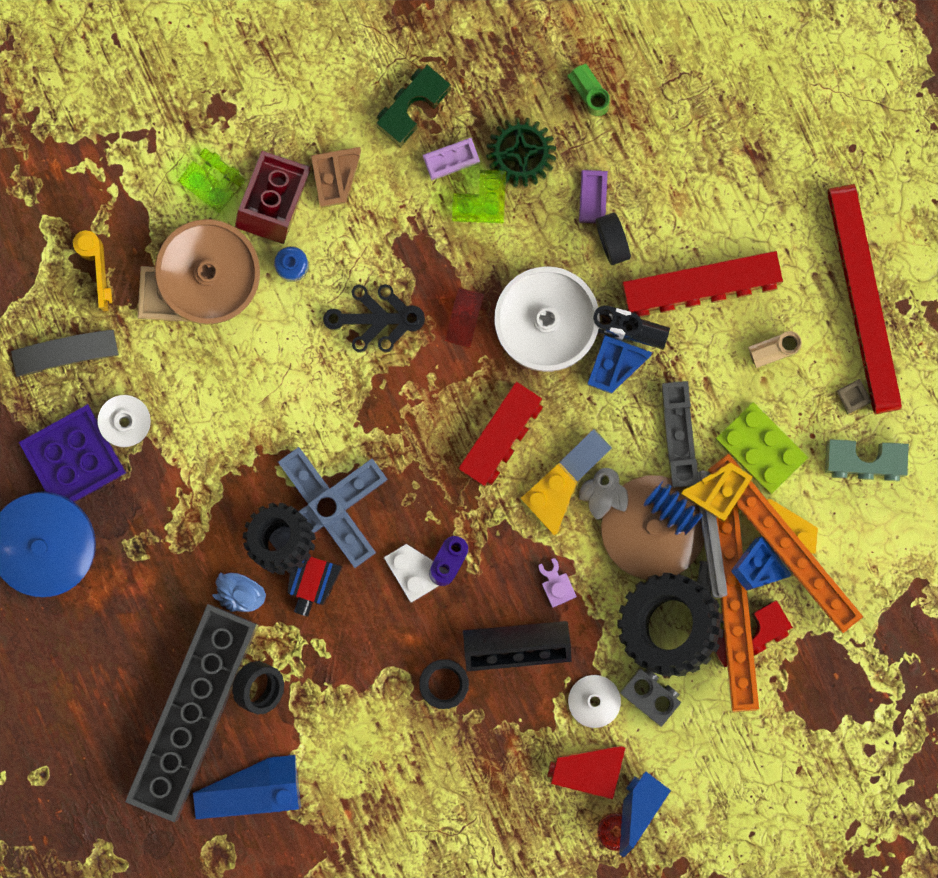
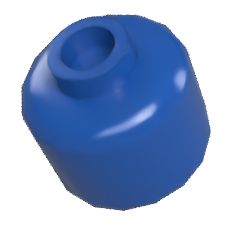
(291, 264)

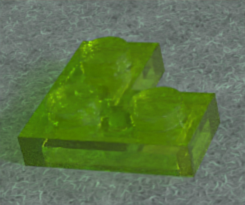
(485, 206)

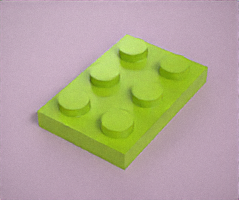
(761, 448)

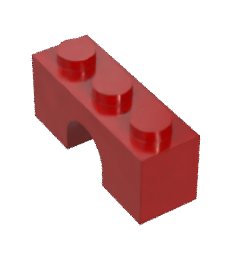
(770, 625)

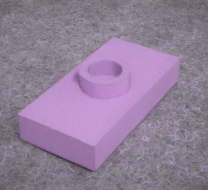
(451, 159)

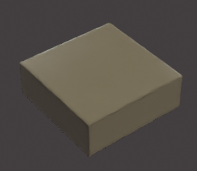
(853, 396)

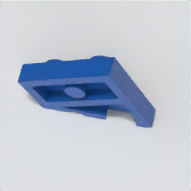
(615, 364)
(759, 566)

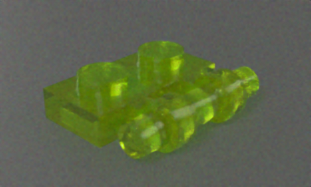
(206, 186)

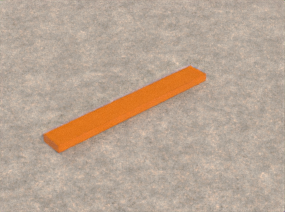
(794, 554)
(737, 621)

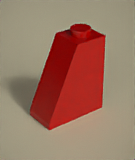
(589, 771)

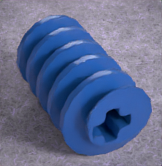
(672, 509)

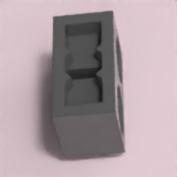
(646, 702)

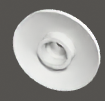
(124, 407)
(580, 698)

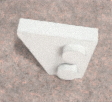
(412, 571)

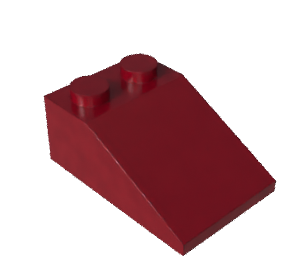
(272, 197)

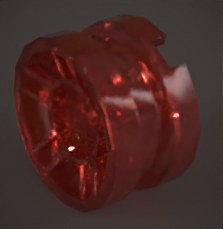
(606, 824)

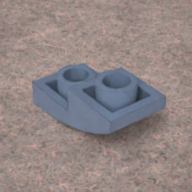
(585, 455)

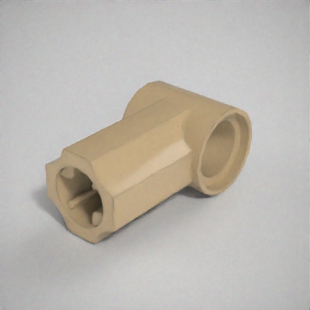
(772, 349)

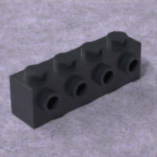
(517, 646)

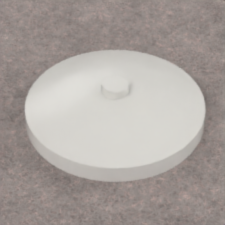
(546, 319)

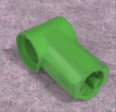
(588, 89)

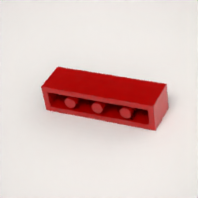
(500, 434)

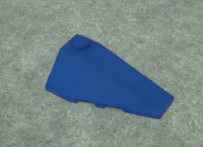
(255, 790)

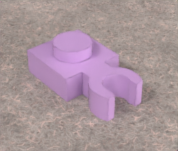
(558, 587)

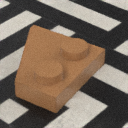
(335, 175)

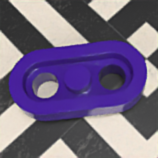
(449, 559)

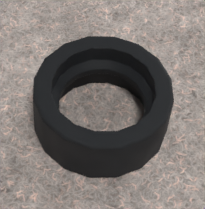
(613, 238)
(424, 684)
(271, 695)

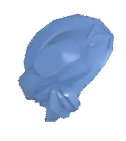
(239, 592)

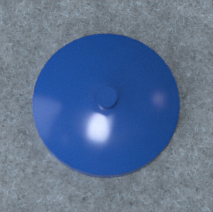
(45, 544)

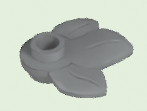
(602, 496)

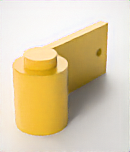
(91, 248)

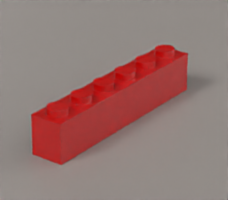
(703, 283)

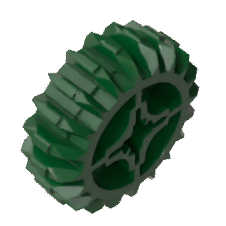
(533, 151)

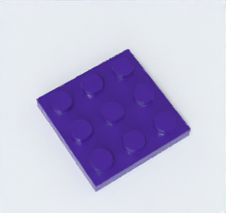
(73, 456)

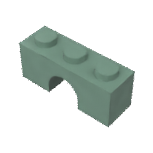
(843, 460)

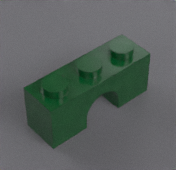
(425, 87)

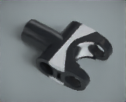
(642, 330)

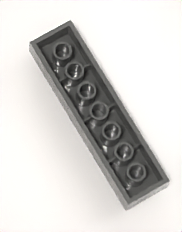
(192, 713)

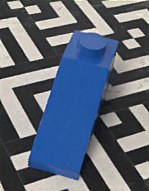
(639, 808)

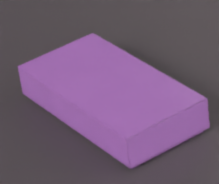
(592, 195)

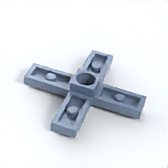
(345, 495)

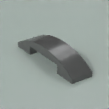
(64, 352)
(679, 434)

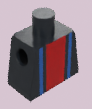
(312, 583)

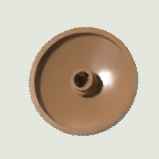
(207, 271)
(641, 541)

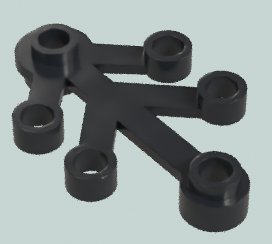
(379, 318)

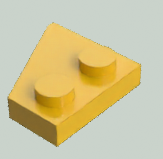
(719, 490)
(551, 497)

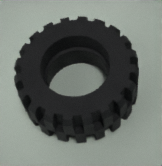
(637, 616)

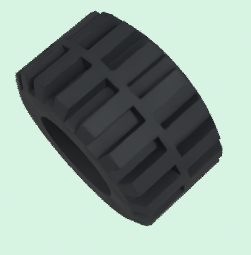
(265, 524)

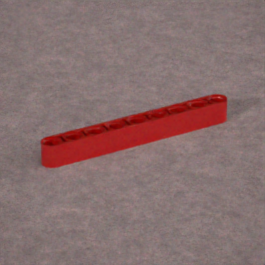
(864, 299)

